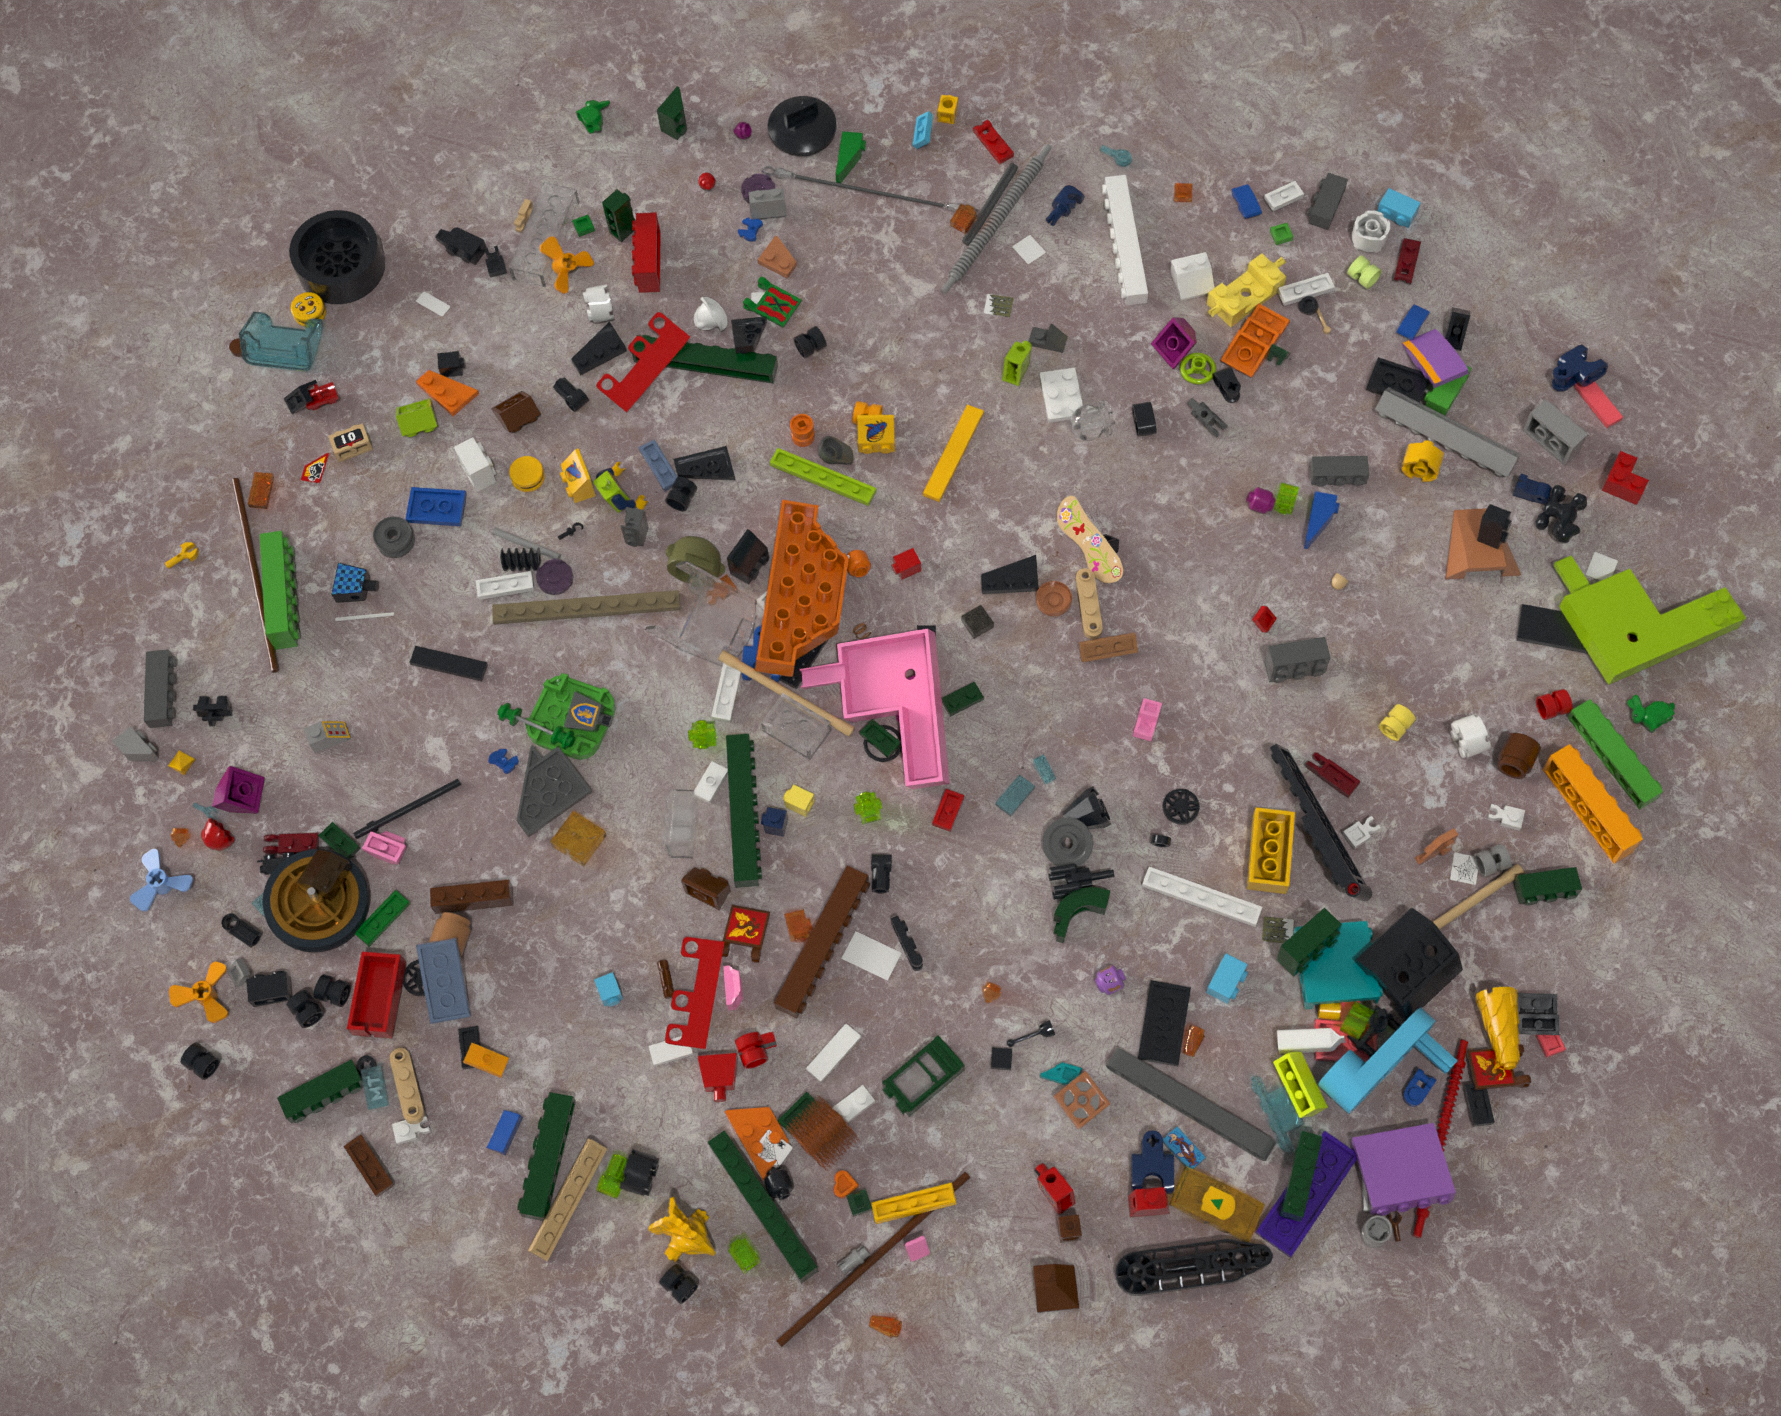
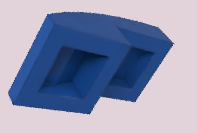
(1247, 201)
(1413, 321)

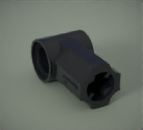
(573, 397)
(881, 867)
(241, 930)

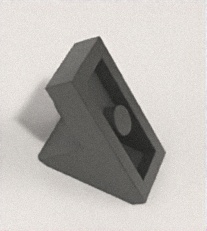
(1048, 339)

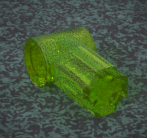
(610, 1181)

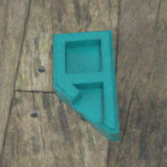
(1062, 1073)

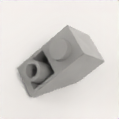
(134, 747)

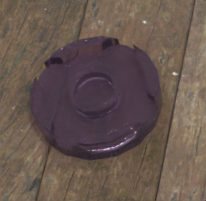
(754, 183)
(554, 577)

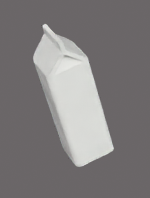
(1308, 1040)

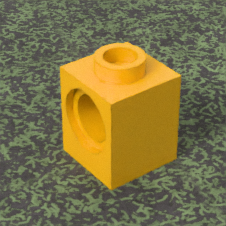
(947, 109)

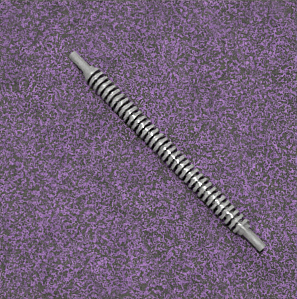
(996, 219)

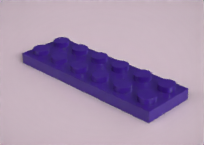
(1331, 1168)

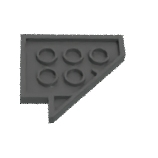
(548, 789)

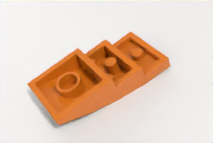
(1254, 340)

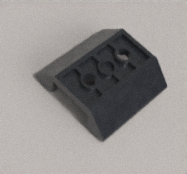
(1404, 950)

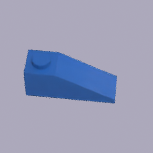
(1321, 514)

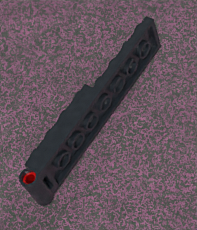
(1320, 828)

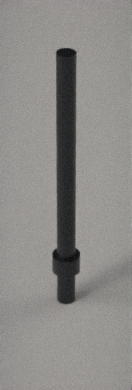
(373, 826)

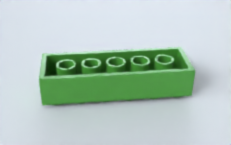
(279, 590)

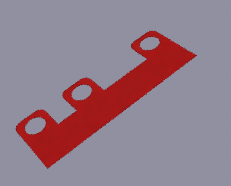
(702, 999)

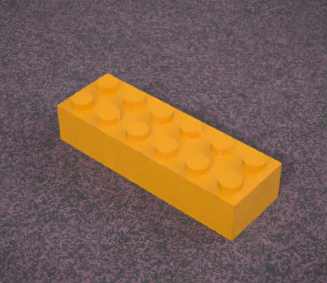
(1592, 803)

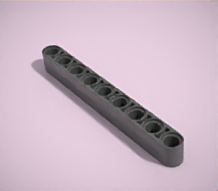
(1191, 1104)

